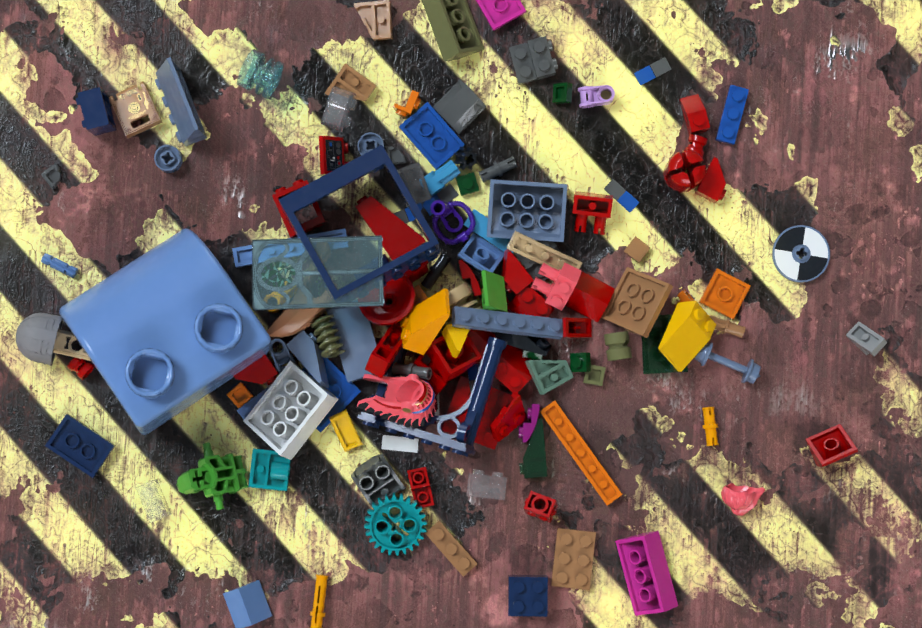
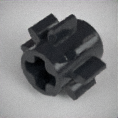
(471, 158)

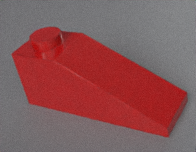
(385, 351)

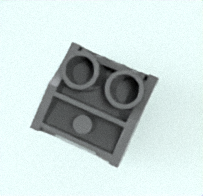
(459, 106)
(376, 479)

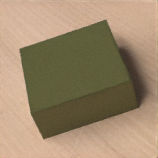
(596, 375)

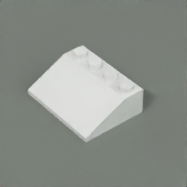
(290, 410)

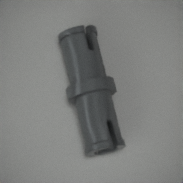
(498, 169)
(405, 370)

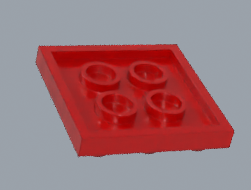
(494, 404)

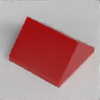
(590, 297)
(830, 445)

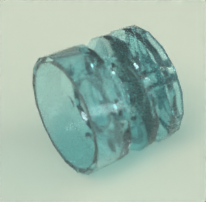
(257, 73)

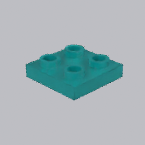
(269, 470)

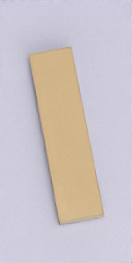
(540, 252)

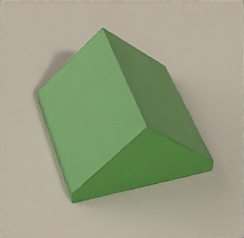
(493, 292)

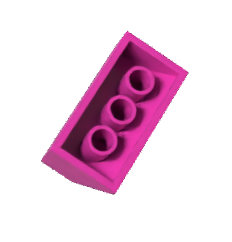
(646, 573)

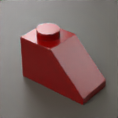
(694, 114)
(713, 183)
(514, 274)
(260, 372)

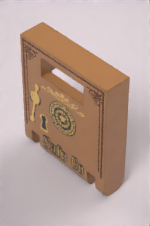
(134, 105)

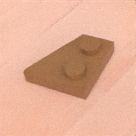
(376, 18)
(353, 81)

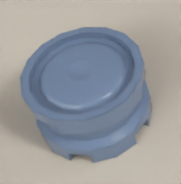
(369, 142)
(168, 158)

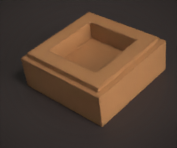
(636, 249)

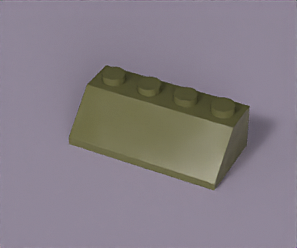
(453, 28)

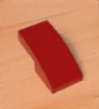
(466, 273)

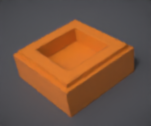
(240, 395)

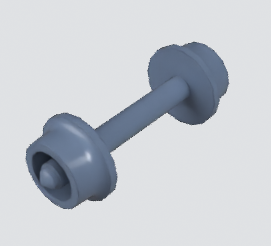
(750, 372)

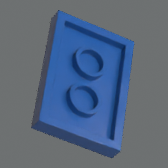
(431, 136)

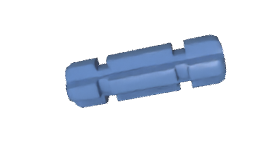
(59, 265)

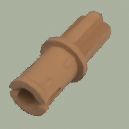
(728, 327)

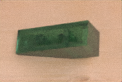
(534, 458)

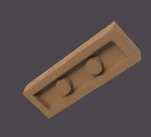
(451, 548)

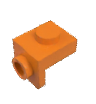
(412, 103)

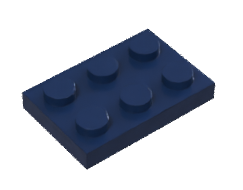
(80, 445)

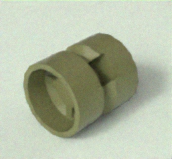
(617, 346)

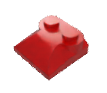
(530, 303)

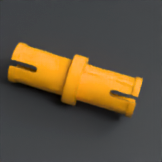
(710, 426)

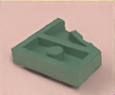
(549, 373)

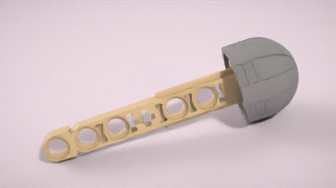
(41, 338)

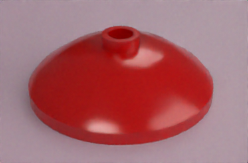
(403, 298)

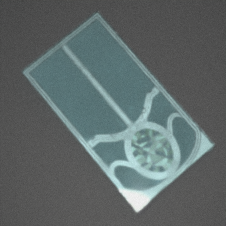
(289, 279)

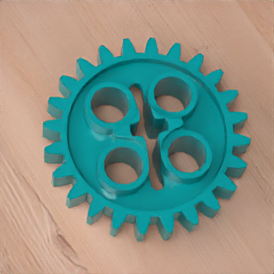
(383, 536)

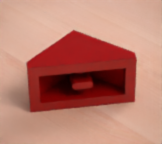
(577, 327)

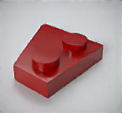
(508, 418)

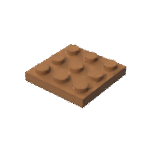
(637, 302)

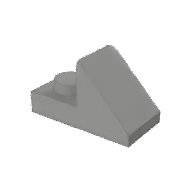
(866, 339)

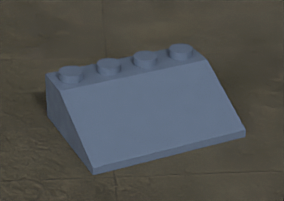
(180, 103)
(527, 208)

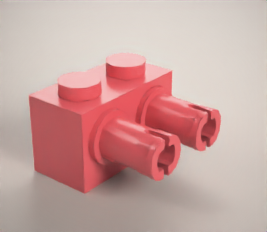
(562, 287)

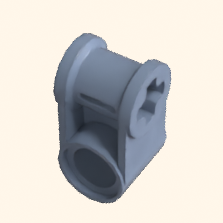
(282, 357)

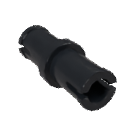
(436, 271)

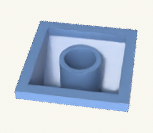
(481, 254)
(247, 604)

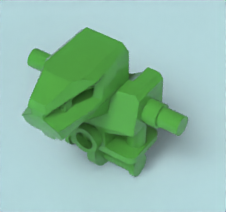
(214, 476)

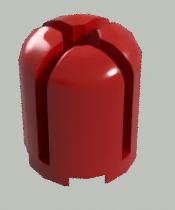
(689, 161)

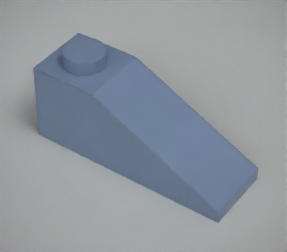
(307, 352)

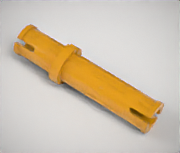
(319, 601)

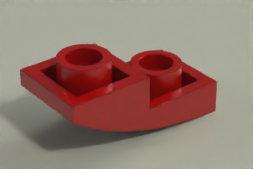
(421, 487)

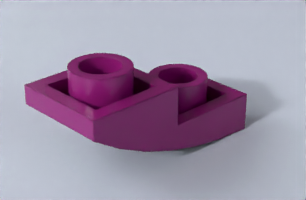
(527, 429)

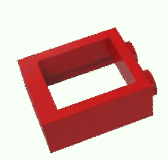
(307, 226)

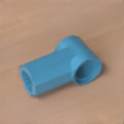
(438, 179)

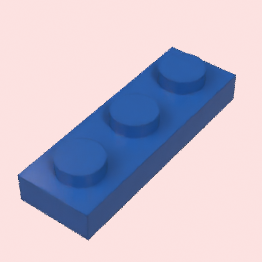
(732, 114)

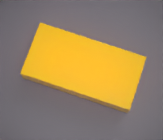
(345, 430)

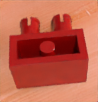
(593, 205)

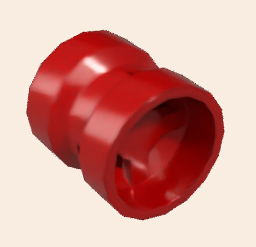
(696, 143)
(81, 367)

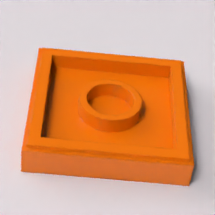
(724, 294)

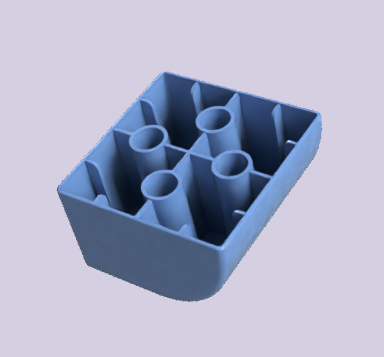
(166, 329)

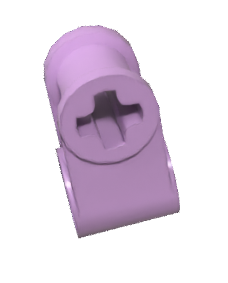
(594, 96)

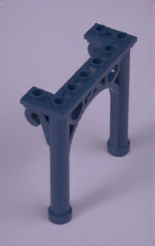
(475, 406)

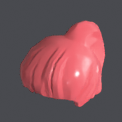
(741, 498)

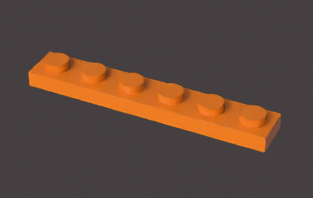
(580, 452)

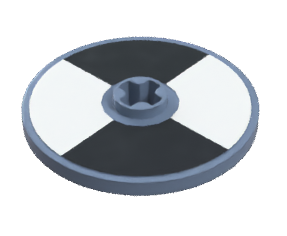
(788, 262)

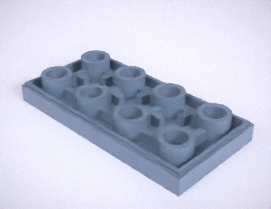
(357, 338)

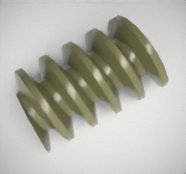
(326, 337)

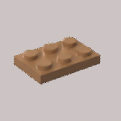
(573, 558)

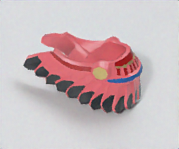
(405, 401)

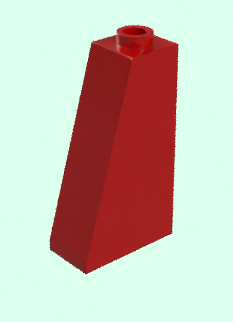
(396, 235)

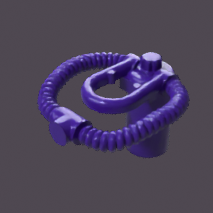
(441, 210)

